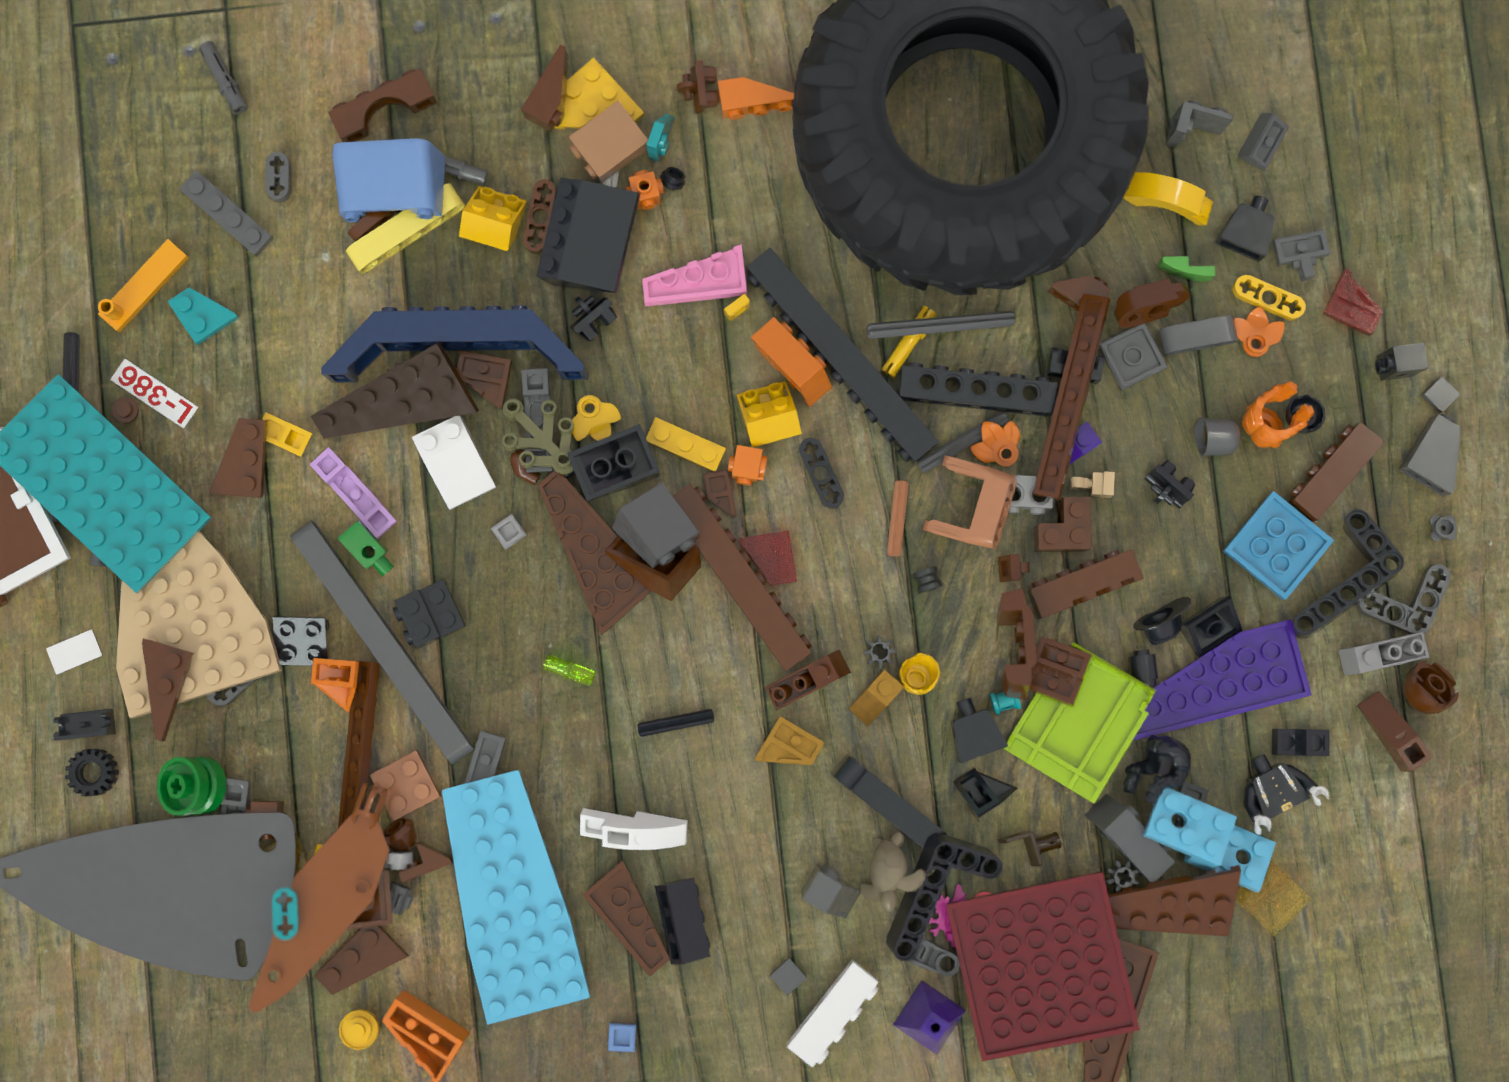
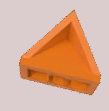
(336, 679)

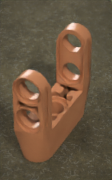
(990, 510)

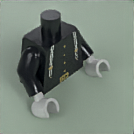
(1276, 791)

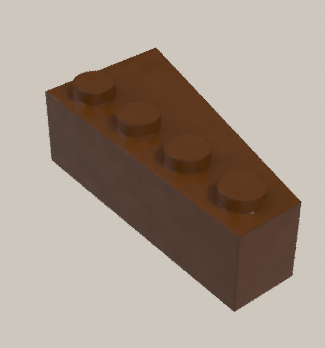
(1085, 584)

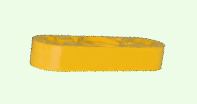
(1283, 311)

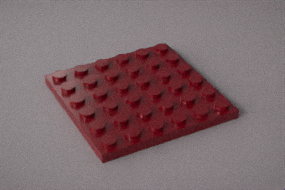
(1042, 966)

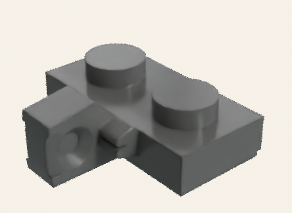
(1301, 251)

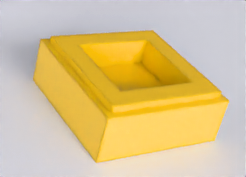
(737, 307)

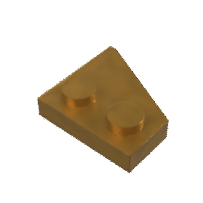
(789, 745)

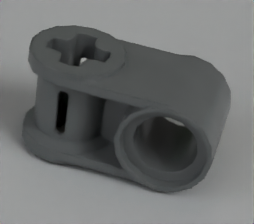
(931, 958)

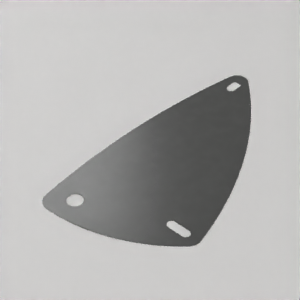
(165, 888)

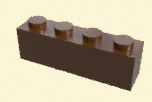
(1335, 472)

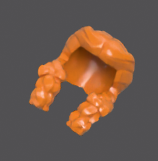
(1265, 425)

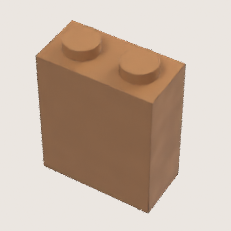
(608, 142)

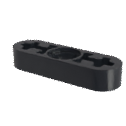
(822, 494)

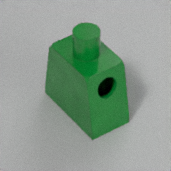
(356, 541)

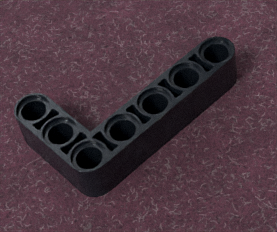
(1354, 583)
(885, 800)
(932, 887)

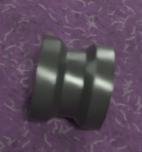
(927, 579)

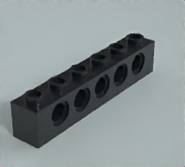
(1043, 388)

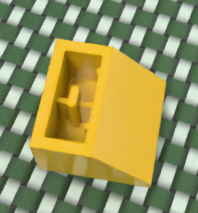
(492, 218)
(769, 414)

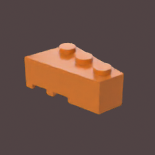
(793, 360)
(425, 1033)

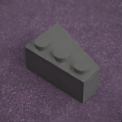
(1126, 833)
(829, 892)

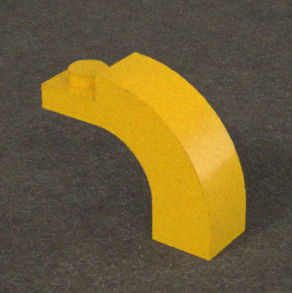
(1171, 194)

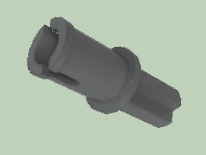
(465, 171)

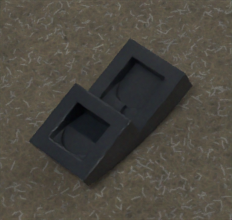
(1300, 742)

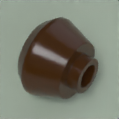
(400, 835)

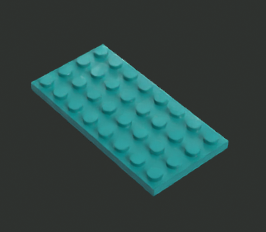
(98, 484)

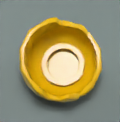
(919, 674)

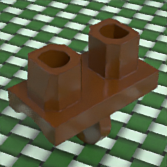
(701, 97)

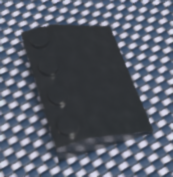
(587, 236)

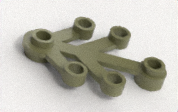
(540, 439)

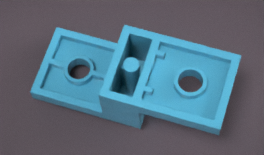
(1209, 837)

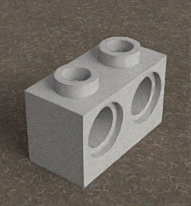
(1025, 487)

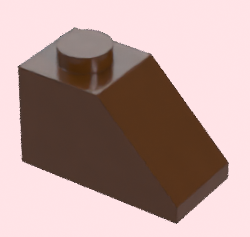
(1072, 290)

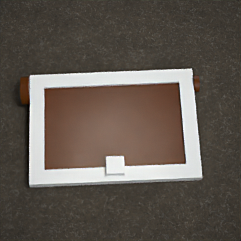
(27, 537)

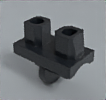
(601, 309)
(1168, 487)

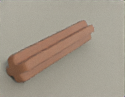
(897, 518)

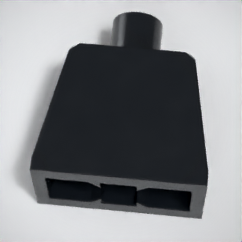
(1248, 230)
(975, 732)

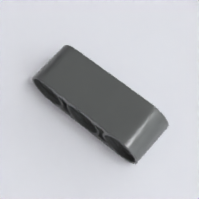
(1198, 335)

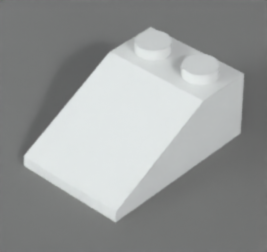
(454, 461)

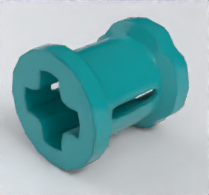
(1001, 702)

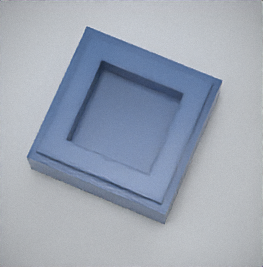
(622, 1037)

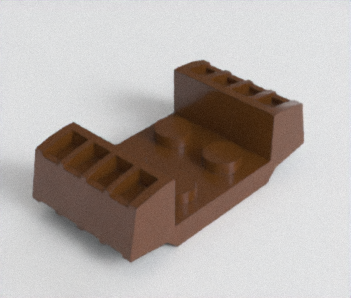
(1014, 611)

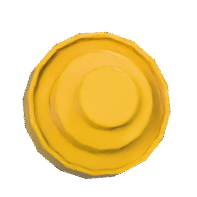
(359, 1029)

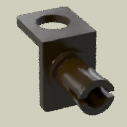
(1034, 845)

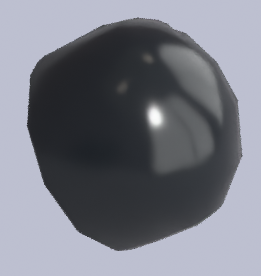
(1316, 420)

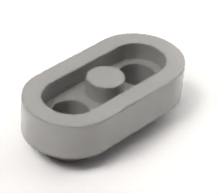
(398, 860)

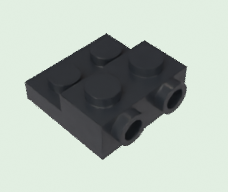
(428, 614)

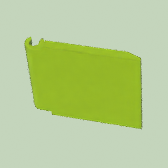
(1085, 741)

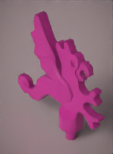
(943, 919)

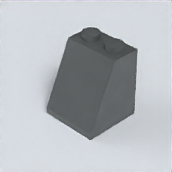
(655, 526)

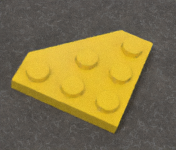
(592, 92)

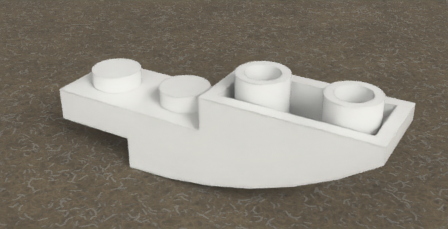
(633, 833)

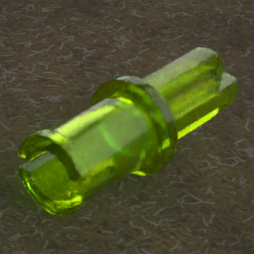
(569, 670)

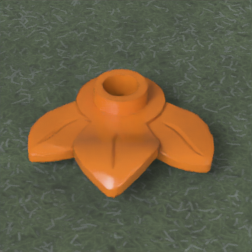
(1259, 329)
(995, 441)

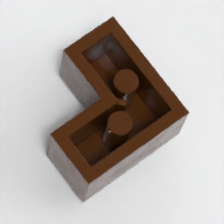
(1071, 532)

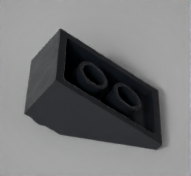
(614, 463)

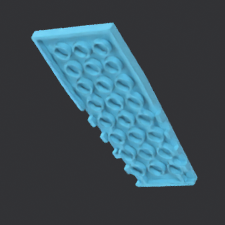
(511, 901)

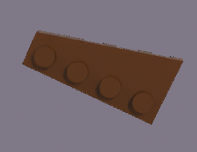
(625, 913)

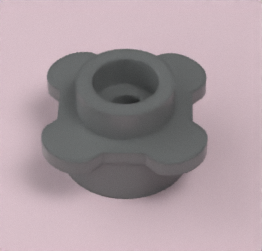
(1449, 524)

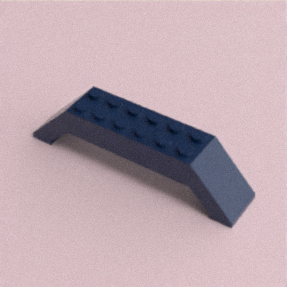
(456, 331)

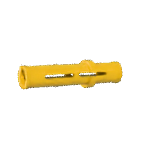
(905, 346)

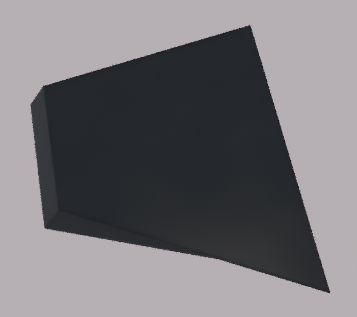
(982, 791)

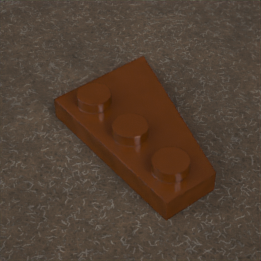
(244, 461)
(361, 957)

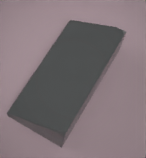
(1263, 140)

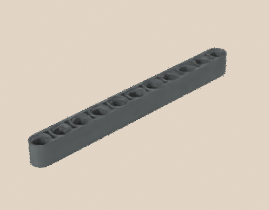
(382, 642)

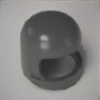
(1222, 436)

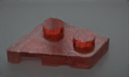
(1352, 305)
(772, 556)

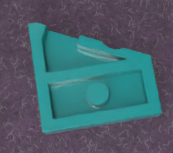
(657, 142)
(200, 314)

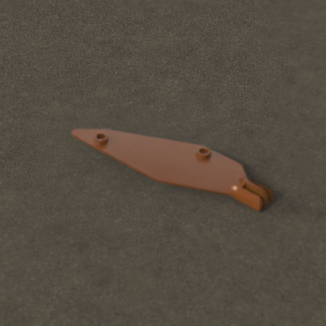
(331, 895)

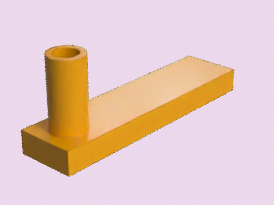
(142, 286)

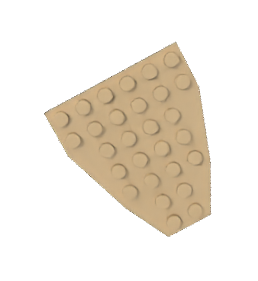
(199, 609)

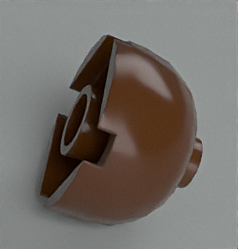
(1430, 688)

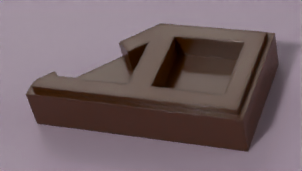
(720, 491)

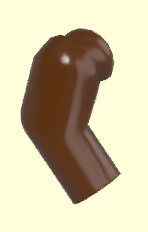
(519, 471)

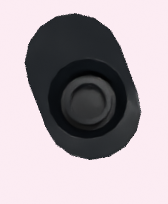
(1163, 623)

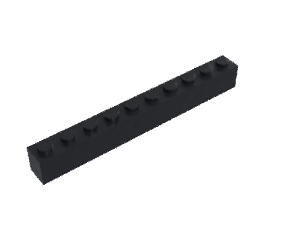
(841, 356)

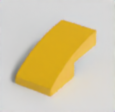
(286, 435)

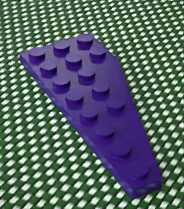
(1235, 677)

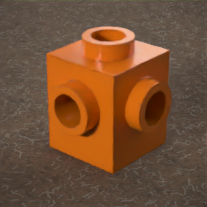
(648, 198)

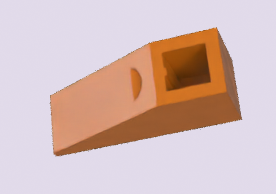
(747, 96)

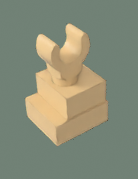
(1100, 484)

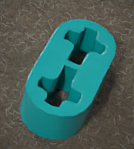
(278, 913)

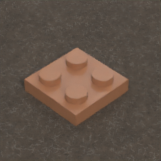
(408, 785)

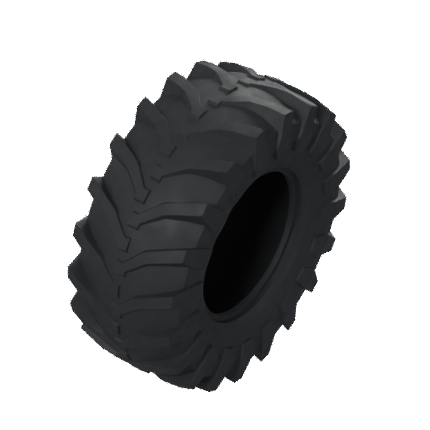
(948, 232)

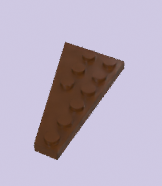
(585, 536)
(1180, 904)

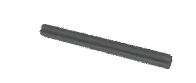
(940, 324)

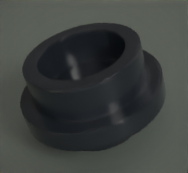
(673, 178)

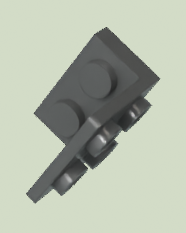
(1197, 116)

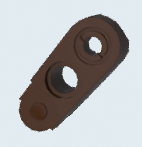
(1149, 302)

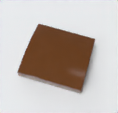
(1059, 671)

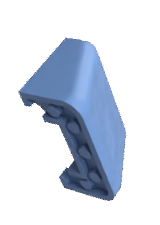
(388, 177)

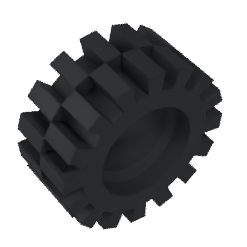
(76, 776)

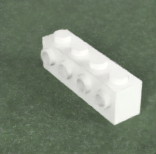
(832, 1013)

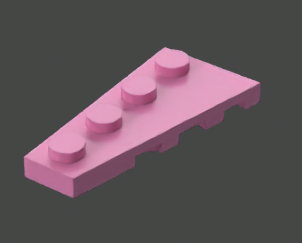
(707, 279)

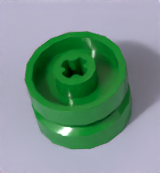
(191, 785)

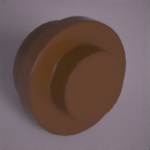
(125, 410)

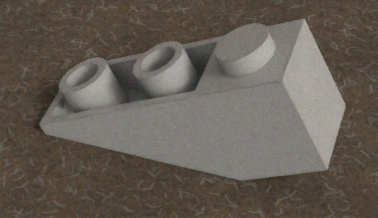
(1383, 654)

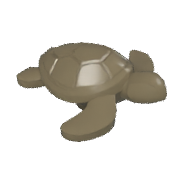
(889, 872)

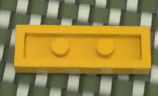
(685, 444)

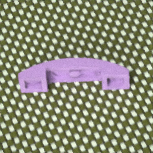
(353, 492)

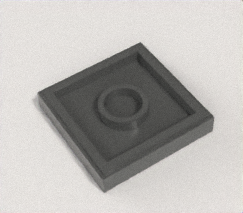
(1132, 356)

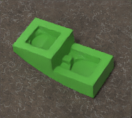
(1179, 267)

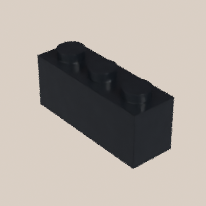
(683, 921)

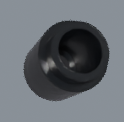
(1144, 667)

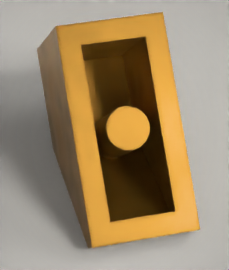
(876, 697)

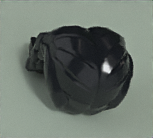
(1166, 758)

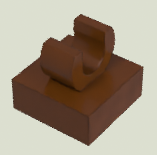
(1011, 568)

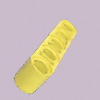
(400, 233)

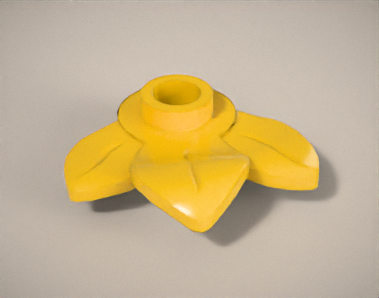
(594, 423)

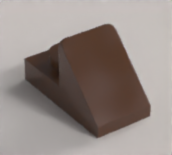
(431, 858)

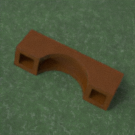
(353, 118)

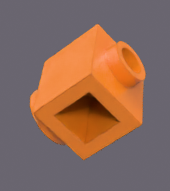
(747, 465)

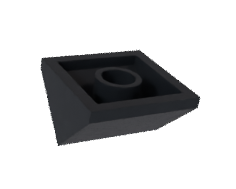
(1211, 625)

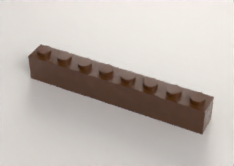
(741, 582)

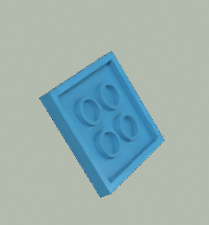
(1278, 545)

